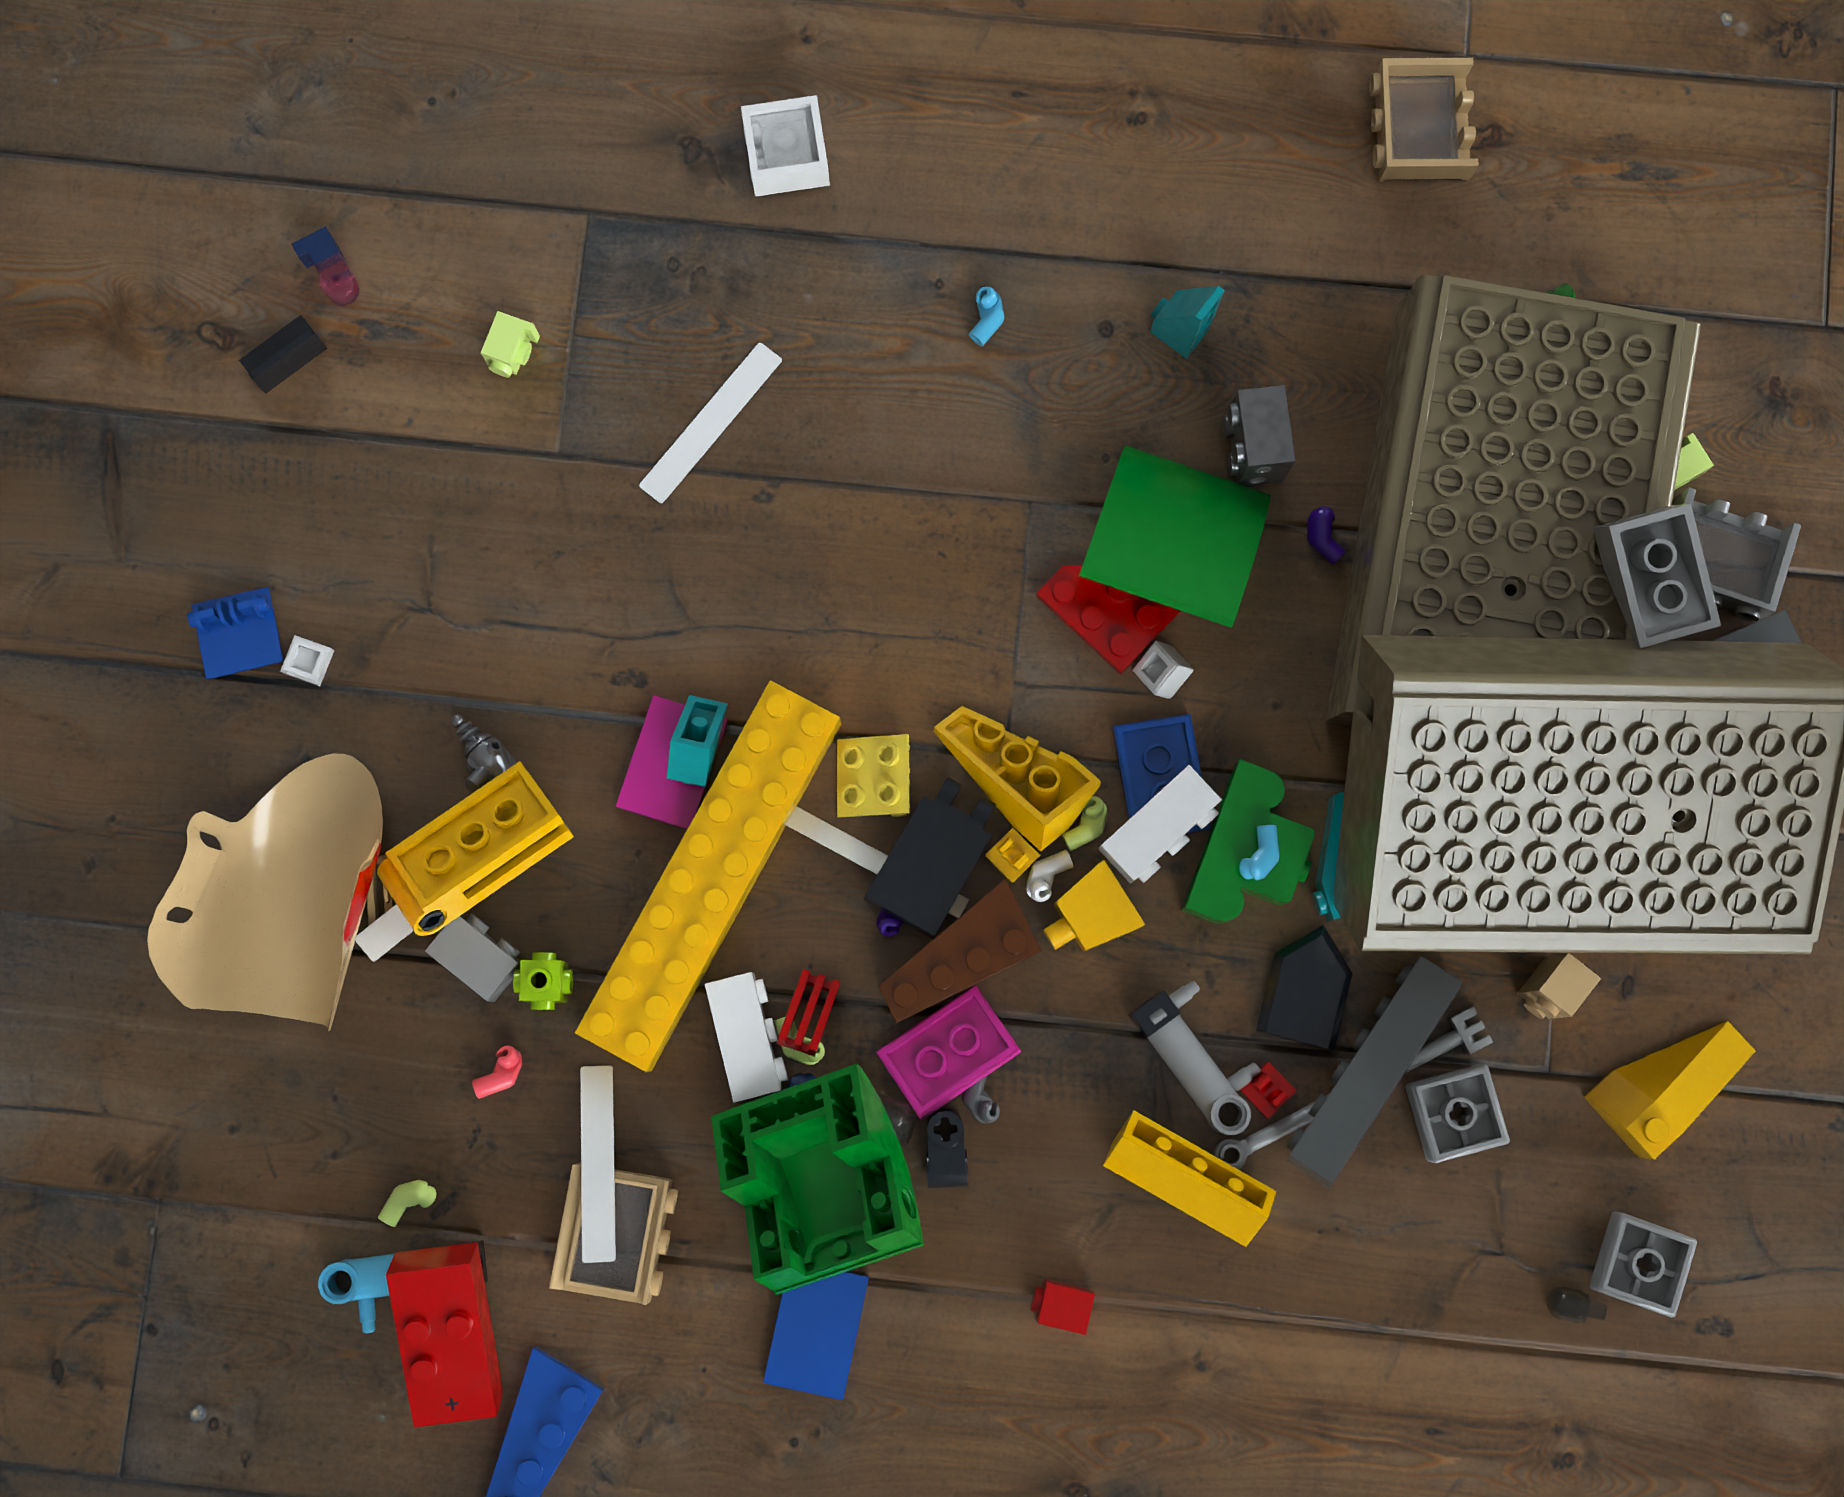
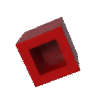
(1063, 1306)

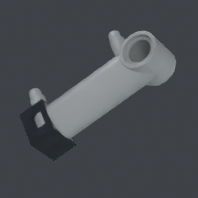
(1190, 1062)

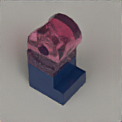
(335, 274)

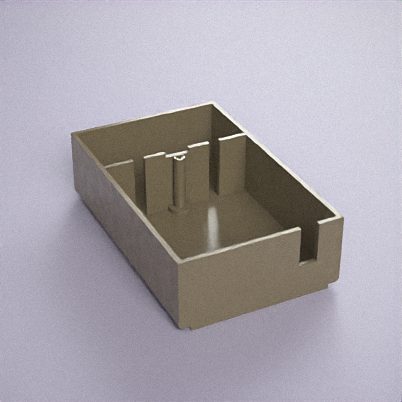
(1496, 455)
(1591, 796)

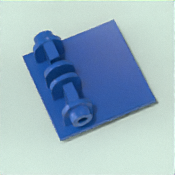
(236, 633)

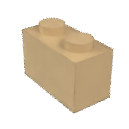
(1558, 986)

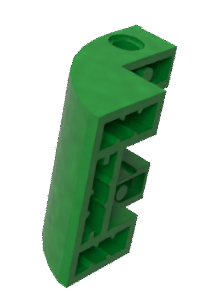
(817, 1180)

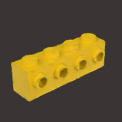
(1187, 1179)

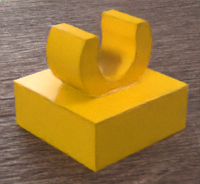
(1012, 855)

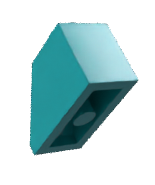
(696, 741)

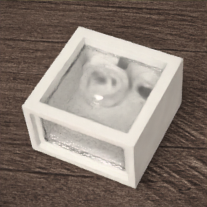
(785, 145)

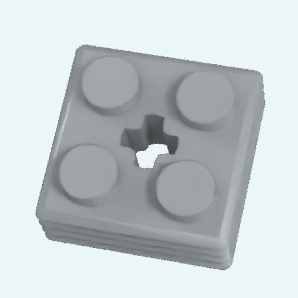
(1480, 1126)
(1669, 1259)

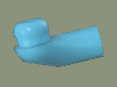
(990, 313)
(1265, 857)

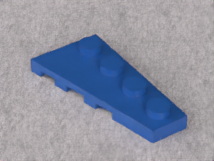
(542, 1426)

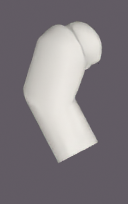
(1043, 874)

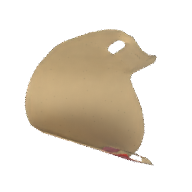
(277, 900)

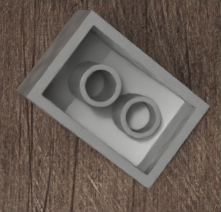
(1658, 574)

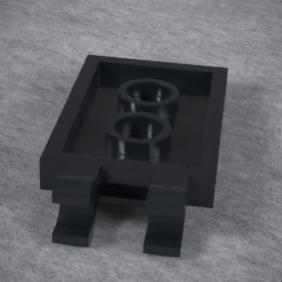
(931, 861)

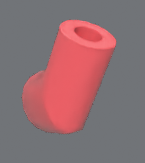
(503, 1075)

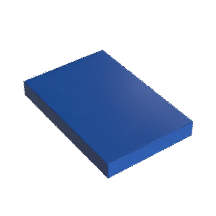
(1152, 756)
(817, 1335)

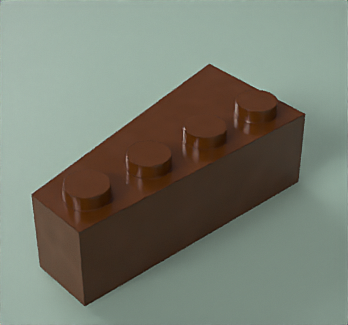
(970, 950)

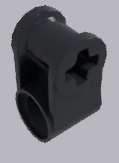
(948, 1156)

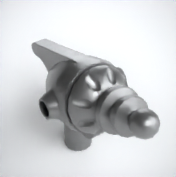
(483, 754)

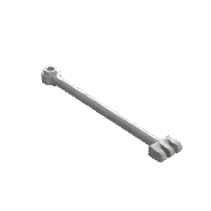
(1458, 1036)

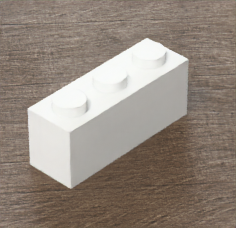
(1161, 826)
(745, 1036)

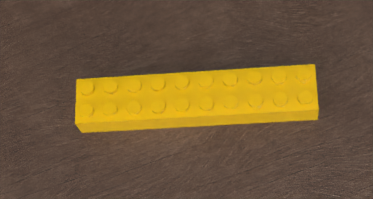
(709, 877)

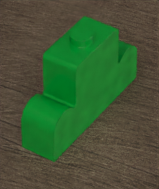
(1217, 881)

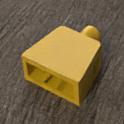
(1093, 912)

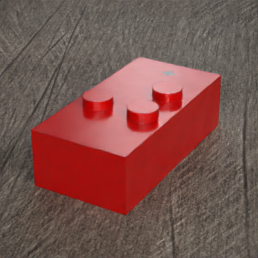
(445, 1334)

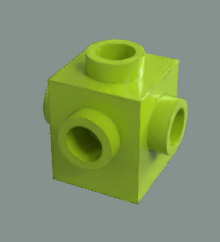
(558, 982)

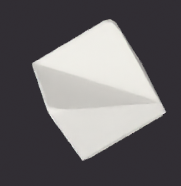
(1163, 670)

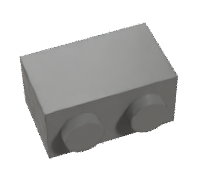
(475, 956)

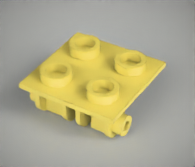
(873, 776)

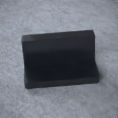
(282, 354)

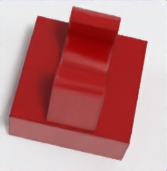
(1268, 1090)

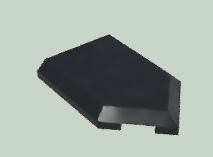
(1306, 992)

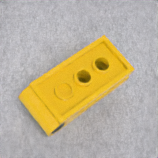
(472, 850)

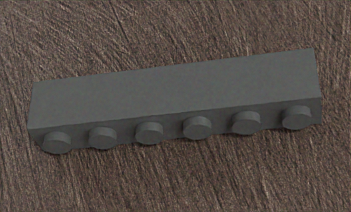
(1374, 1071)

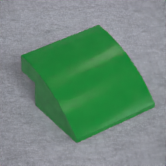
(1177, 536)

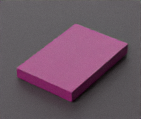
(645, 786)
(948, 1052)

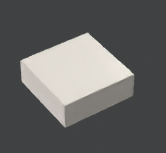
(307, 660)

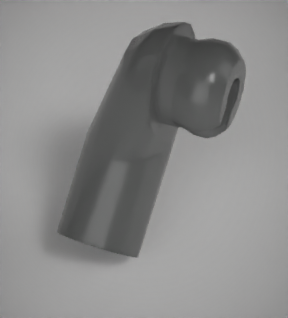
(980, 1103)

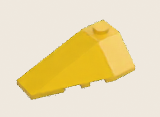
(1030, 785)
(1668, 1089)

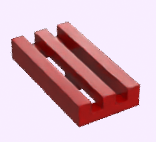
(818, 984)

